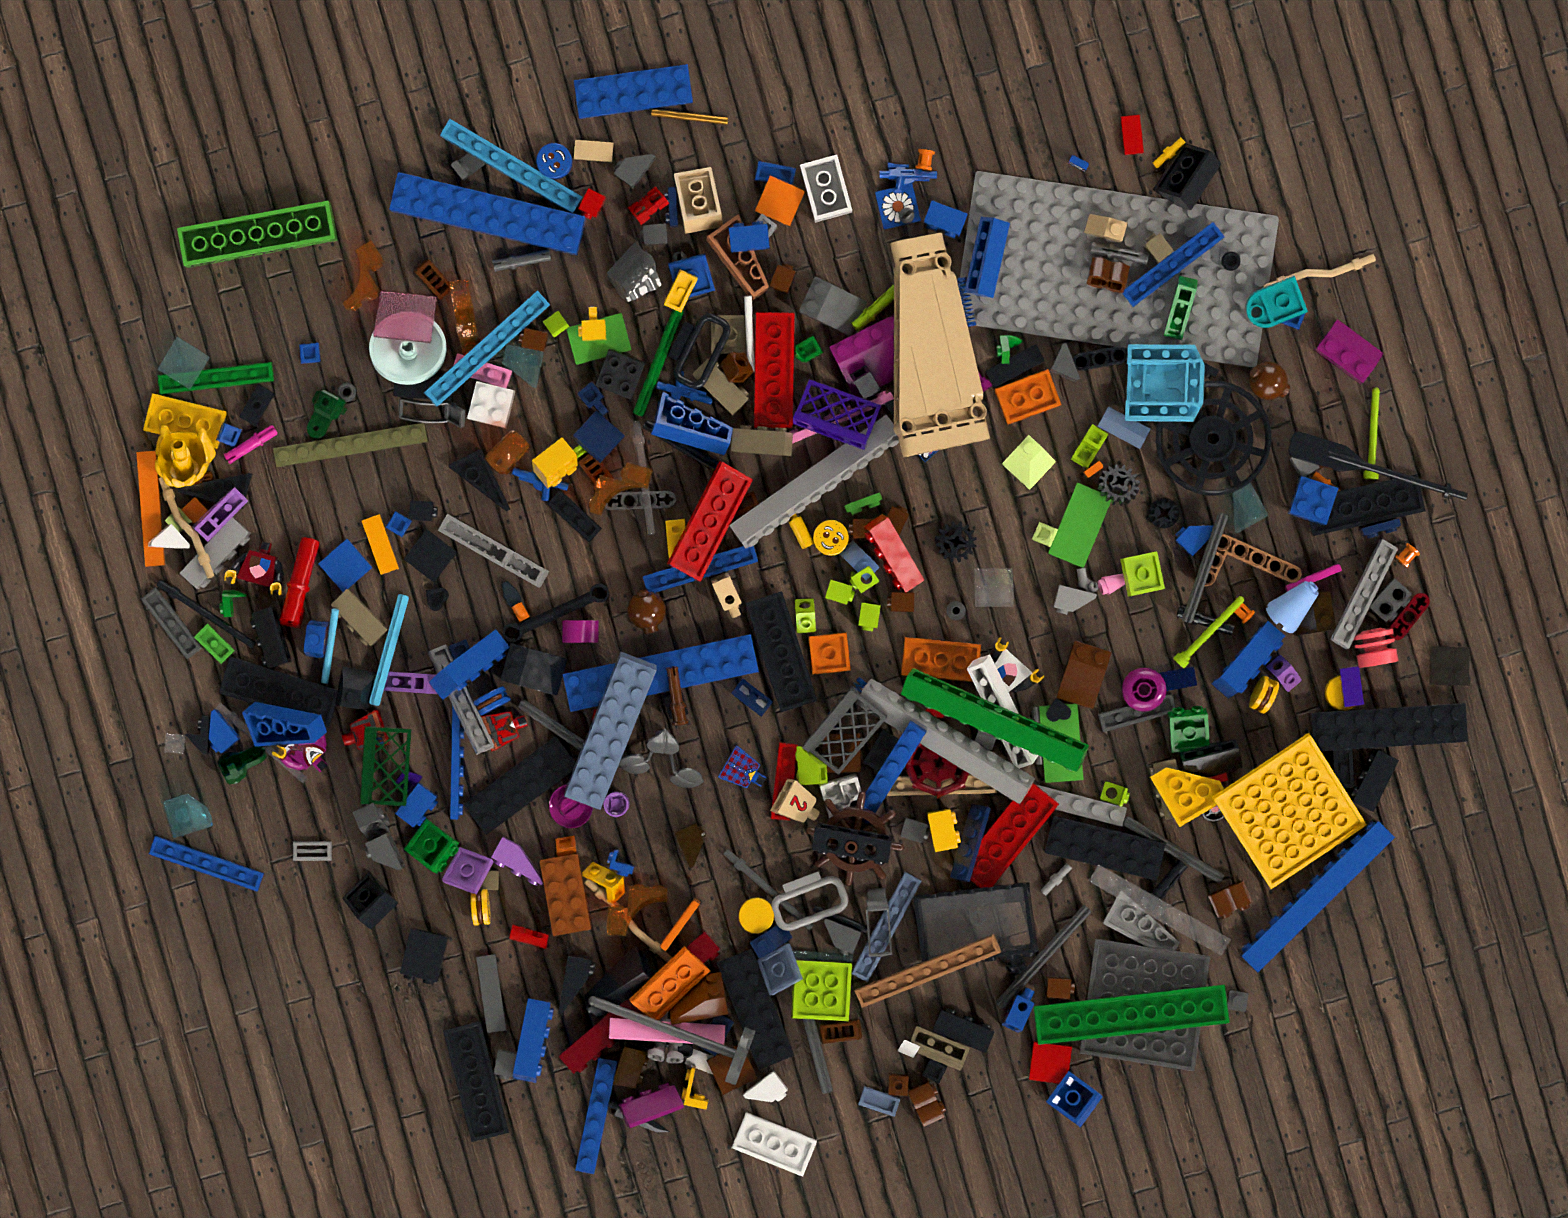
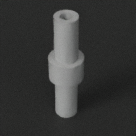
(1056, 879)

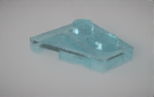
(524, 363)
(1247, 508)

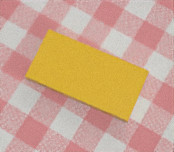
(183, 417)

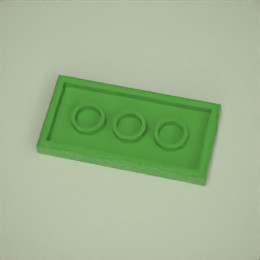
(1079, 525)
(1052, 771)

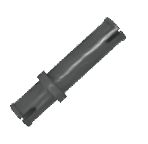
(1109, 252)
(521, 260)

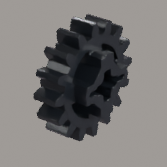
(1118, 485)
(958, 533)

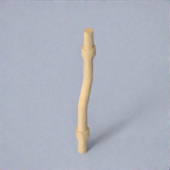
(1355, 264)
(203, 557)
(601, 893)

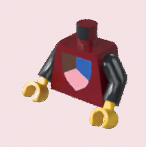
(258, 568)

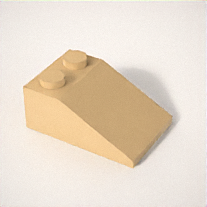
(698, 200)

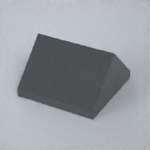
(1064, 364)

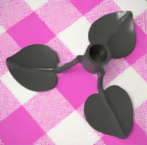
(662, 743)

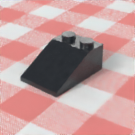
(534, 669)
(576, 974)

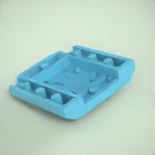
(1164, 383)

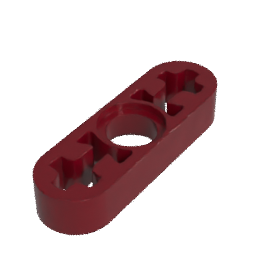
(1413, 602)

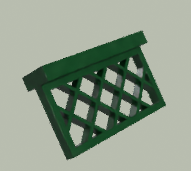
(368, 766)

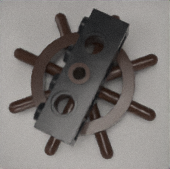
(854, 841)

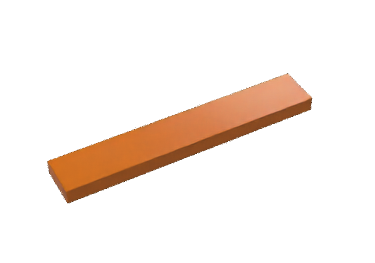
(150, 506)

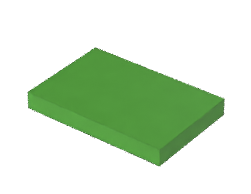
(593, 350)

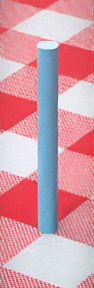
(329, 645)

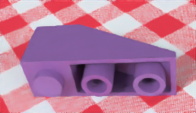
(514, 857)

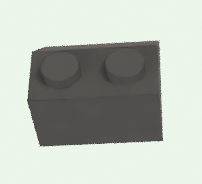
(384, 851)

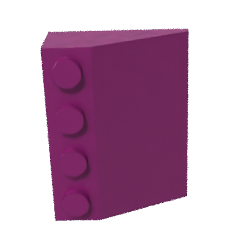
(870, 348)

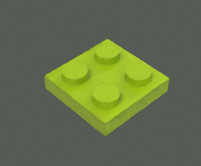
(1142, 573)

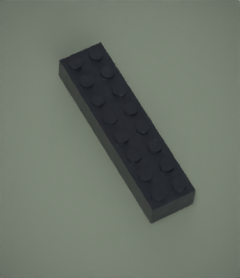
(1389, 726)

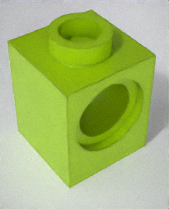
(840, 592)
(869, 616)

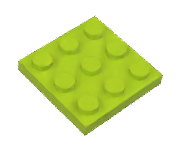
(822, 991)

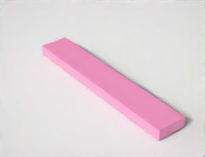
(632, 1030)

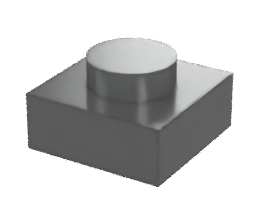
(1237, 1000)

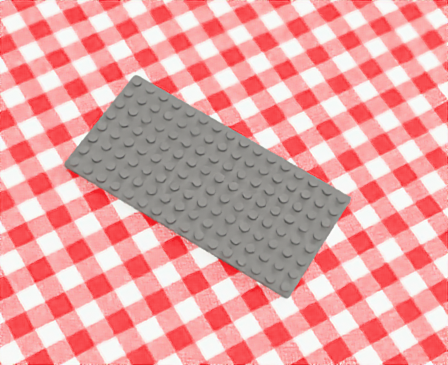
(1049, 260)

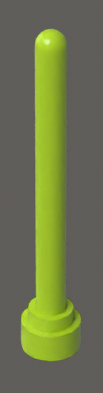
(1373, 434)
(1184, 657)

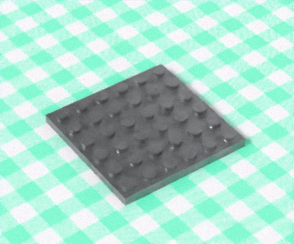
(1138, 969)

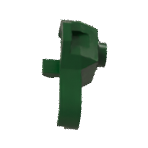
(326, 408)
(235, 765)

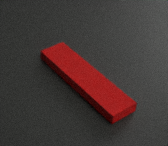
(784, 770)

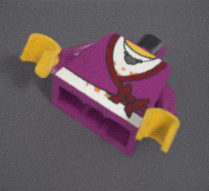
(303, 755)

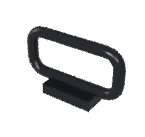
(685, 343)

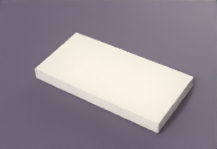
(774, 1144)

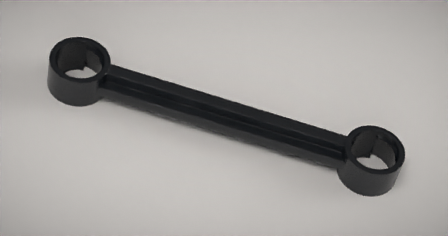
(556, 612)

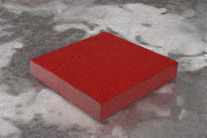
(1049, 1062)

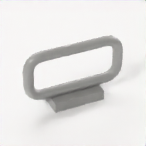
(802, 886)

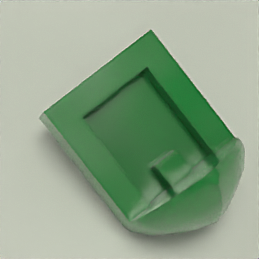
(1005, 343)
(807, 350)
(226, 606)

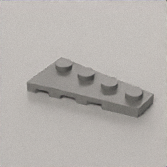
(1138, 926)

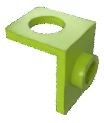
(858, 584)
(805, 617)
(1122, 794)

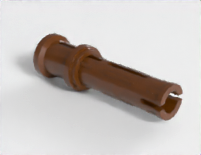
(677, 704)

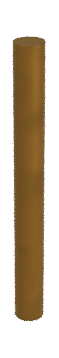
(689, 116)

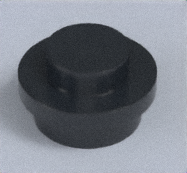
(1230, 261)

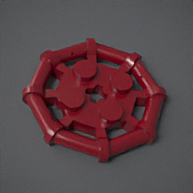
(934, 774)

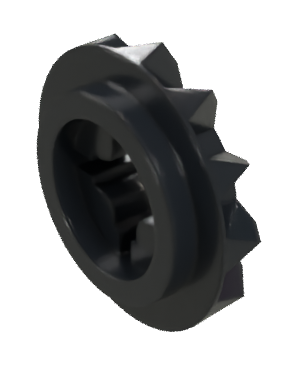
(1163, 522)

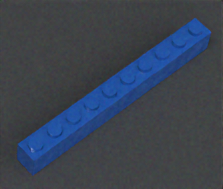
(1317, 895)

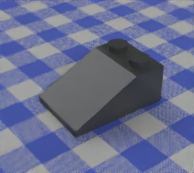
(832, 306)

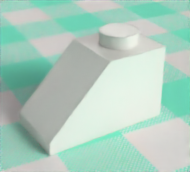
(767, 1089)

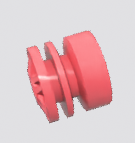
(1375, 648)

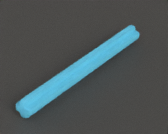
(388, 650)

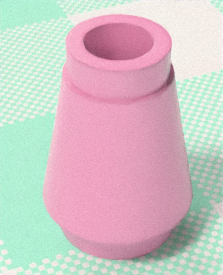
(1111, 583)

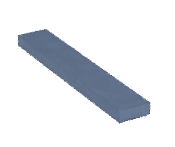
(880, 936)

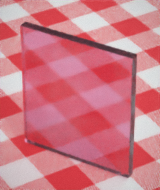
(405, 317)

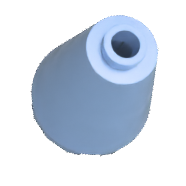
(1293, 606)

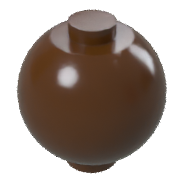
(1269, 381)
(646, 611)

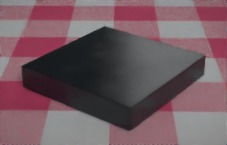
(430, 555)

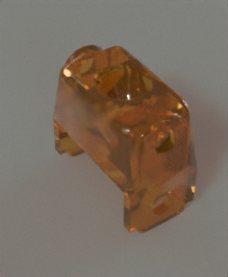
(510, 450)

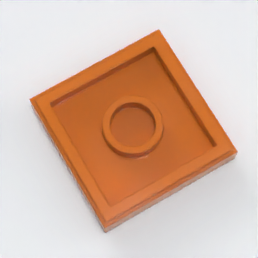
(780, 200)
(829, 653)

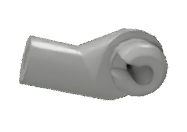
(1085, 583)

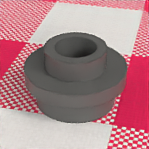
(342, 387)
(955, 604)

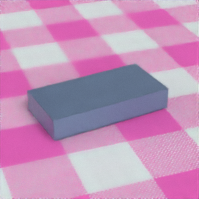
(879, 1101)

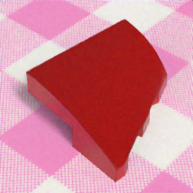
(529, 936)

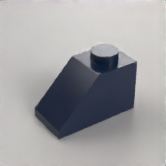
(770, 941)

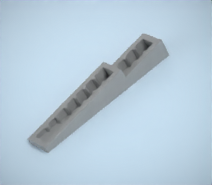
(493, 550)

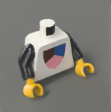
(1012, 671)

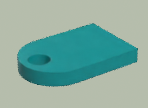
(1277, 303)

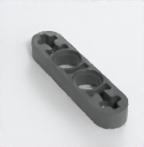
(639, 500)

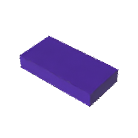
(1351, 686)

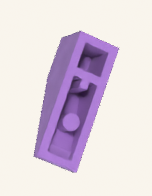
(220, 514)
(409, 682)

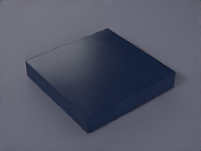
(598, 436)

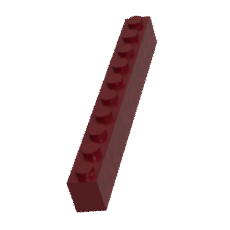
(597, 1037)

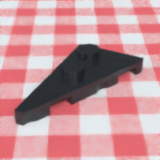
(480, 475)
(217, 489)

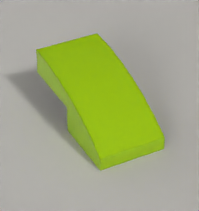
(1089, 446)

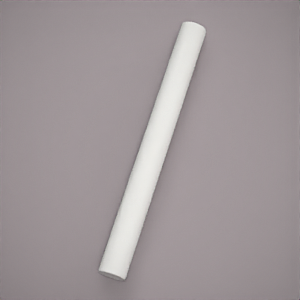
(749, 330)

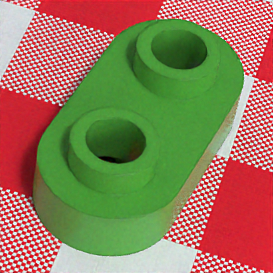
(856, 507)

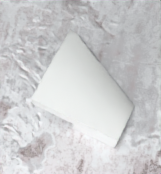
(841, 791)

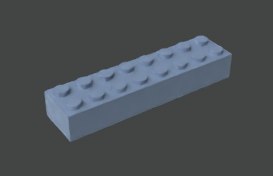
(610, 730)

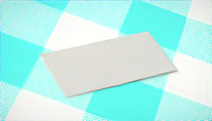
(908, 1048)
(699, 1060)

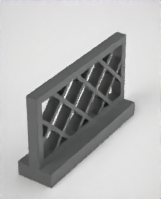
(829, 724)

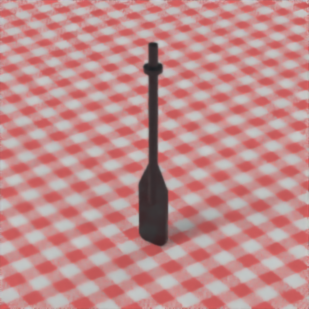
(1342, 458)

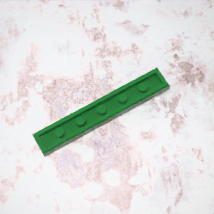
(221, 378)

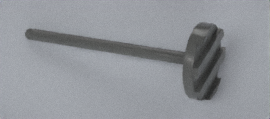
(738, 1055)

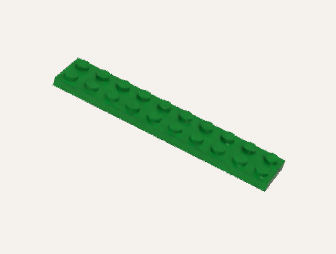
(1131, 1014)

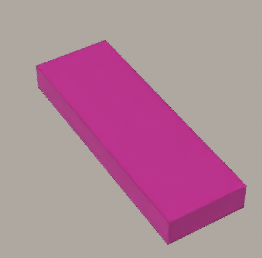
(1316, 576)

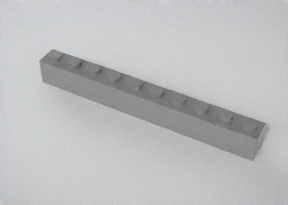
(812, 484)
(949, 742)

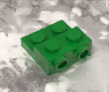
(1188, 728)
(432, 846)

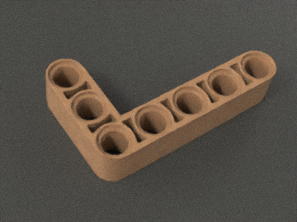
(1249, 550)

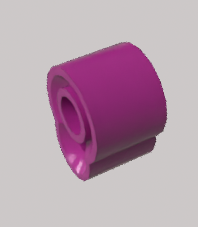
(580, 631)

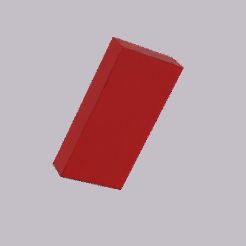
(1132, 135)

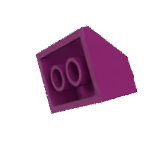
(1349, 352)
(650, 1105)

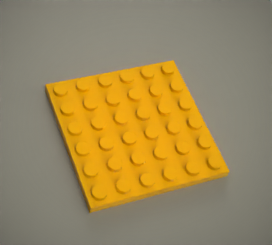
(1289, 811)

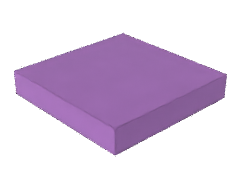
(467, 870)

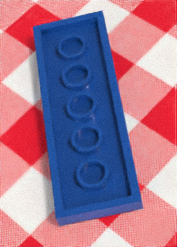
(633, 91)

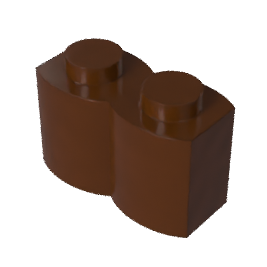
(1108, 274)
(1229, 899)
(926, 1103)

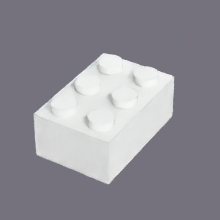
(826, 188)

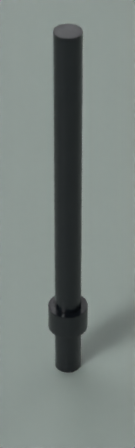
(175, 593)

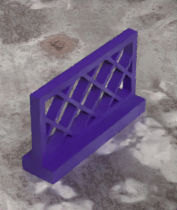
(832, 430)

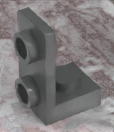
(467, 166)

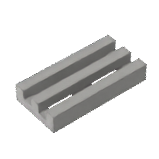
(314, 858)

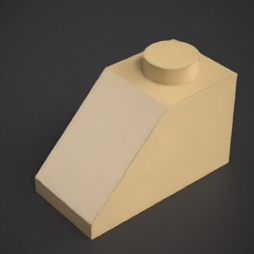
(1106, 228)

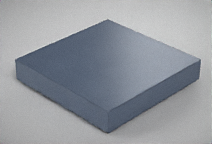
(779, 969)

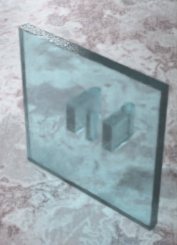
(183, 363)

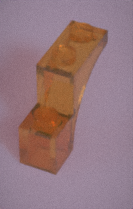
(367, 288)
(464, 314)
(606, 488)
(638, 898)

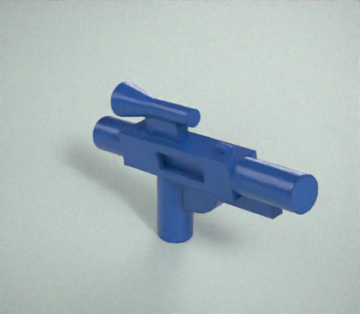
(905, 176)
(684, 391)
(532, 478)

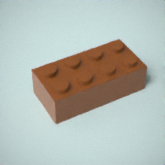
(565, 894)

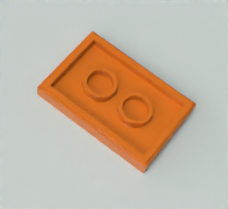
(1027, 397)
(680, 924)

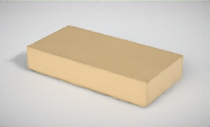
(593, 151)

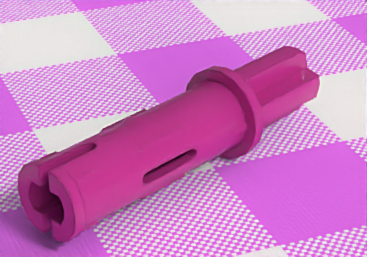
(250, 444)

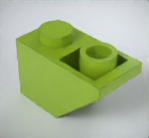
(810, 768)

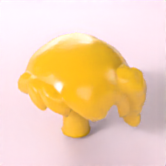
(183, 456)

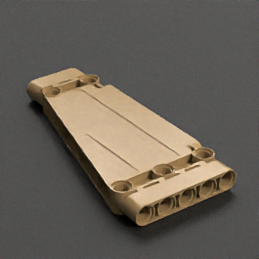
(932, 353)

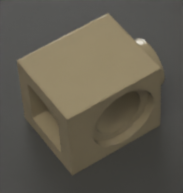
(1158, 247)

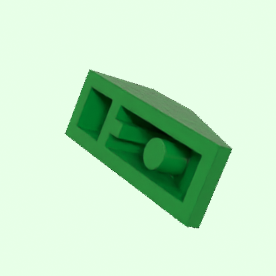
(1180, 307)

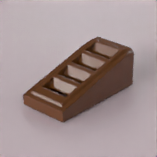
(421, 267)
(585, 460)
(856, 1027)

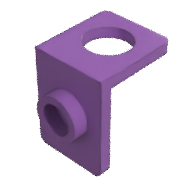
(1286, 674)

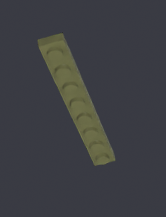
(350, 445)

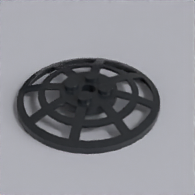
(1220, 450)

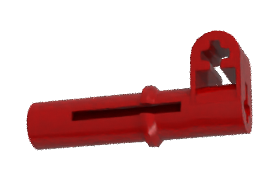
(293, 609)

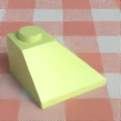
(1029, 462)

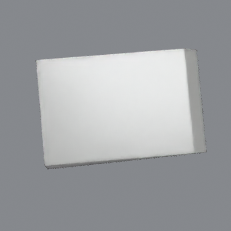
(169, 538)

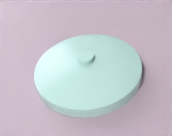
(408, 360)

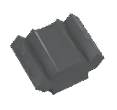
(634, 274)

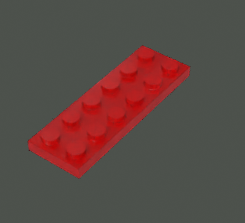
(774, 369)
(710, 521)
(1010, 835)

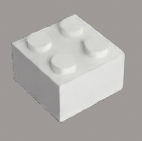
(491, 404)

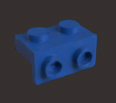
(622, 868)

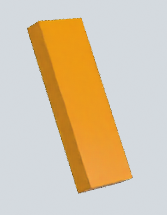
(380, 544)

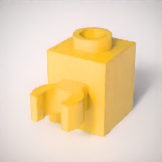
(592, 329)

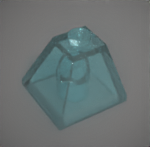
(186, 815)

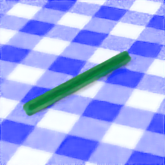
(658, 362)

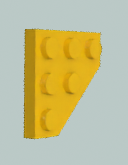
(1186, 793)

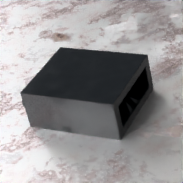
(424, 955)

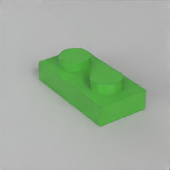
(214, 643)

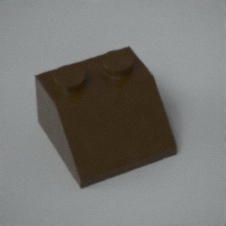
(1319, 617)
(691, 842)
(630, 1066)

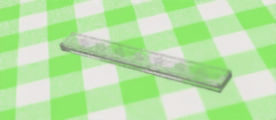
(1159, 910)

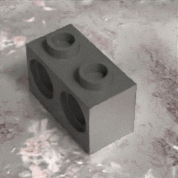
(1385, 596)
(372, 821)

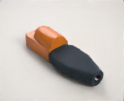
(514, 600)

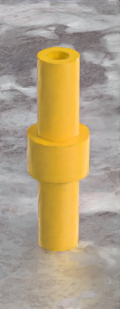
(1168, 152)

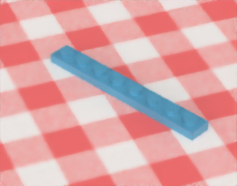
(510, 166)
(486, 348)

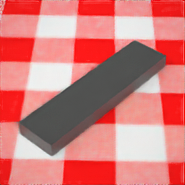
(171, 623)
(1127, 716)
(491, 993)

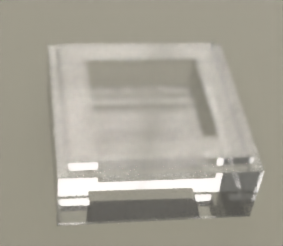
(175, 743)

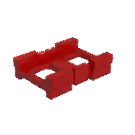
(650, 208)

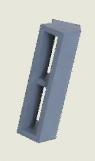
(1129, 431)

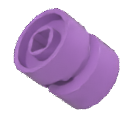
(616, 804)

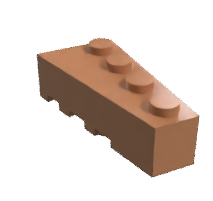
(741, 265)

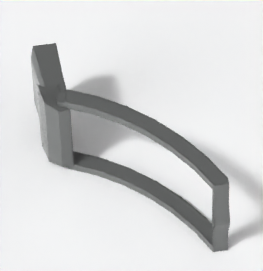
(452, 413)
(877, 901)

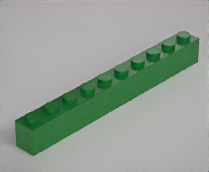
(994, 720)

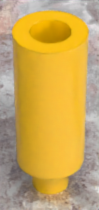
(801, 531)

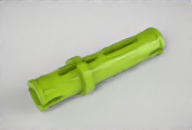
(872, 311)

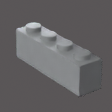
(219, 549)

